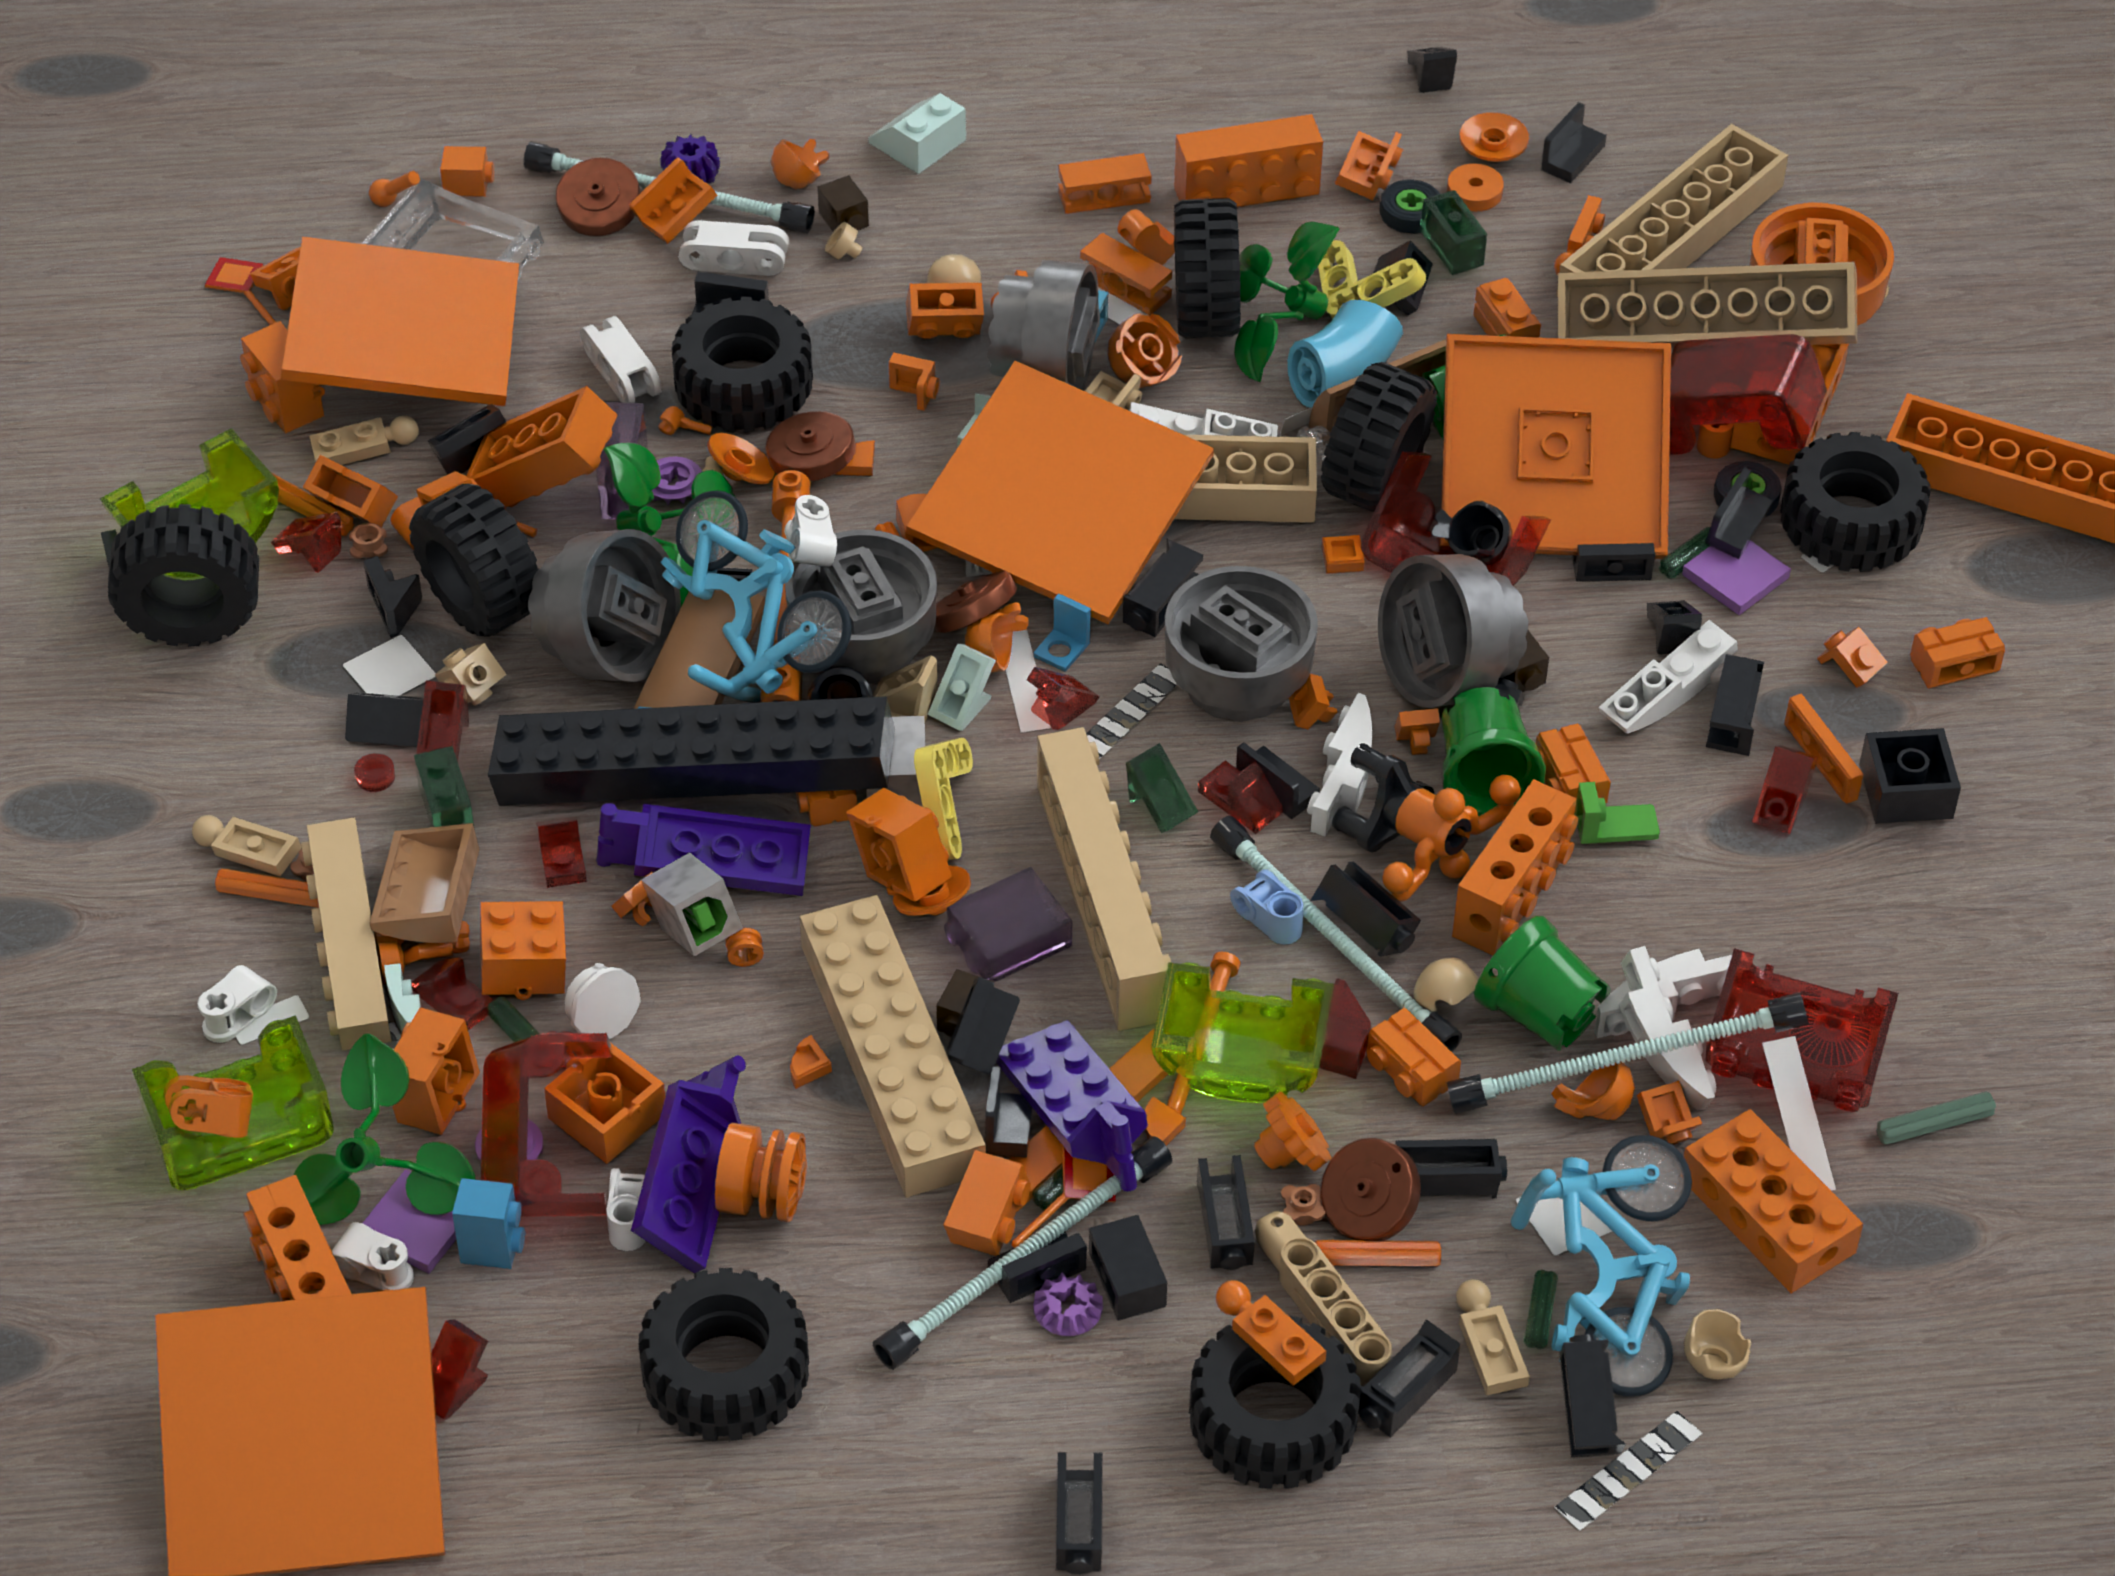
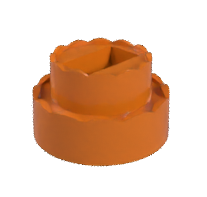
(1829, 235)

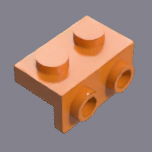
(1368, 164)
(672, 201)

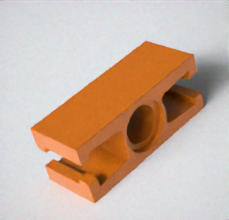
(1104, 183)
(1128, 273)

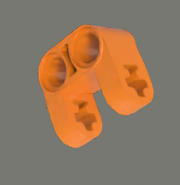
(213, 1105)

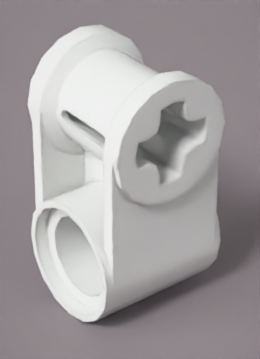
(811, 533)
(235, 999)
(621, 1208)
(373, 1258)

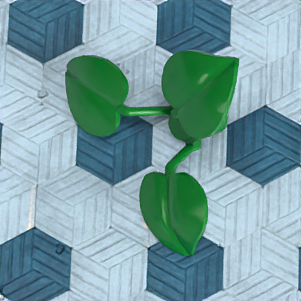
(1305, 252)
(634, 477)
(372, 1078)

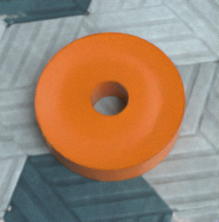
(1477, 186)

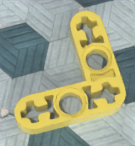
(1404, 275)
(933, 769)

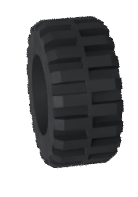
(1207, 268)
(736, 333)
(1379, 420)
(1846, 533)
(183, 542)
(474, 559)
(727, 1401)
(1266, 1448)

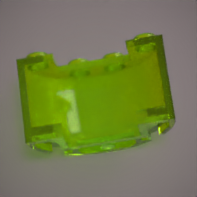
(231, 485)
(1240, 1042)

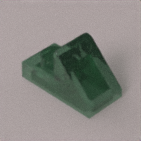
(1158, 784)

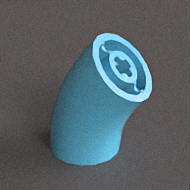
(1343, 349)

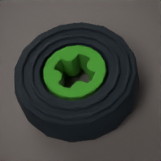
(1396, 202)
(1761, 480)

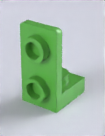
(1612, 823)

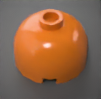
(1144, 348)

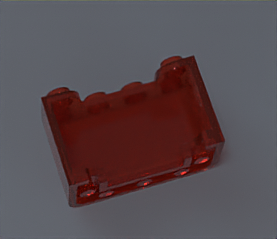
(1745, 382)
(1837, 1048)

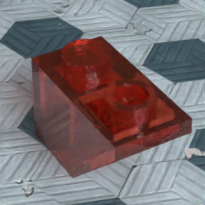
(1784, 788)
(1345, 1033)

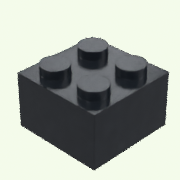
(1909, 775)

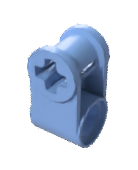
(1270, 907)

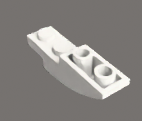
(1211, 424)
(1672, 682)
(1342, 782)
(1683, 980)
(1651, 1016)

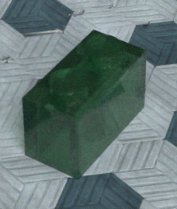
(1453, 232)
(443, 788)

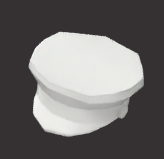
(602, 1000)

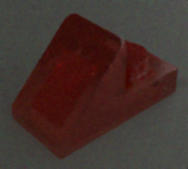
(314, 537)
(1059, 697)
(443, 716)
(1242, 794)
(561, 852)
(451, 993)
(455, 1367)

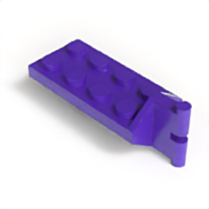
(738, 848)
(1077, 1097)
(678, 1189)

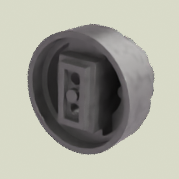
(1046, 321)
(887, 593)
(605, 605)
(1449, 628)
(1240, 640)

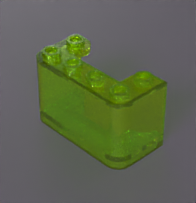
(285, 1119)

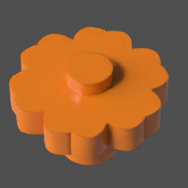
(1291, 1136)

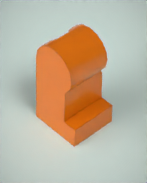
(1146, 236)

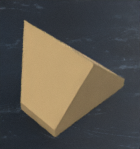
(910, 688)

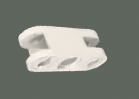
(734, 248)
(620, 360)

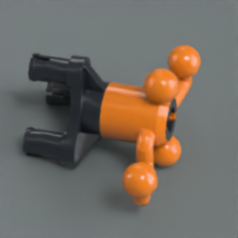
(1411, 809)

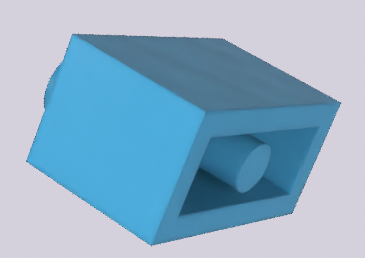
(487, 1223)

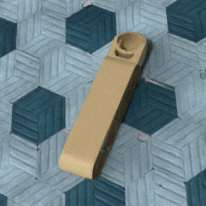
(1317, 1277)

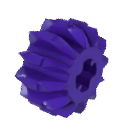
(697, 154)

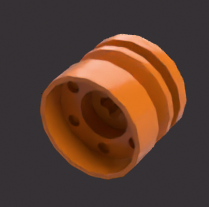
(768, 1173)

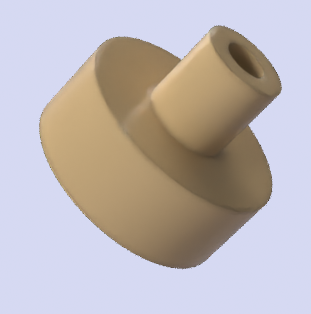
(843, 242)

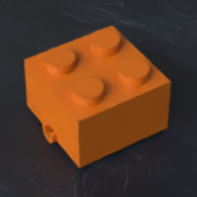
(283, 401)
(899, 844)
(522, 948)
(439, 1069)
(605, 1102)

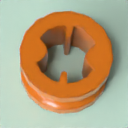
(744, 947)

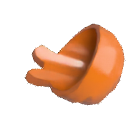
(797, 165)
(994, 634)
(1601, 1094)

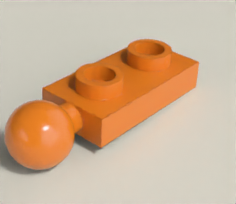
(1588, 223)
(1270, 1332)

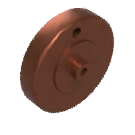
(597, 196)
(812, 444)
(974, 601)
(1370, 1189)

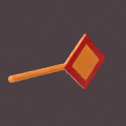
(235, 277)
(1079, 1180)

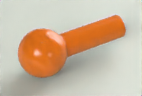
(384, 192)

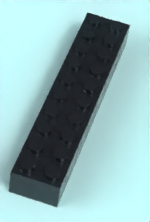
(692, 751)

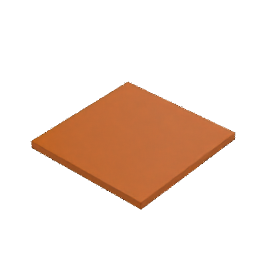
(401, 321)
(1560, 436)
(1060, 491)
(299, 1435)

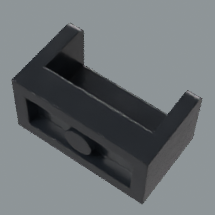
(1127, 1267)

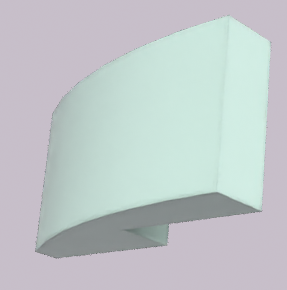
(401, 997)

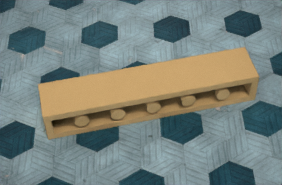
(348, 939)

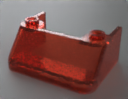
(1405, 516)
(505, 1122)

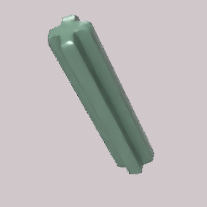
(1935, 1118)

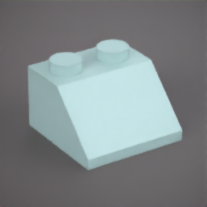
(923, 133)

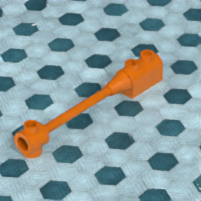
(786, 490)

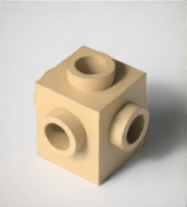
(475, 669)

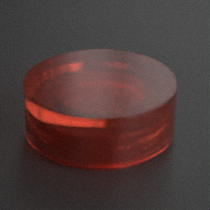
(374, 772)

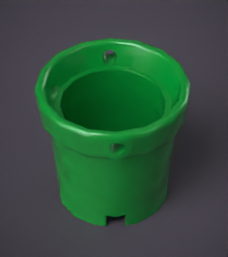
(1485, 741)
(1541, 984)

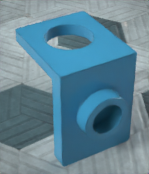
(1070, 629)

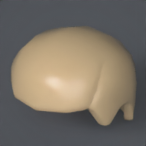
(954, 269)
(1446, 981)
(1716, 1345)

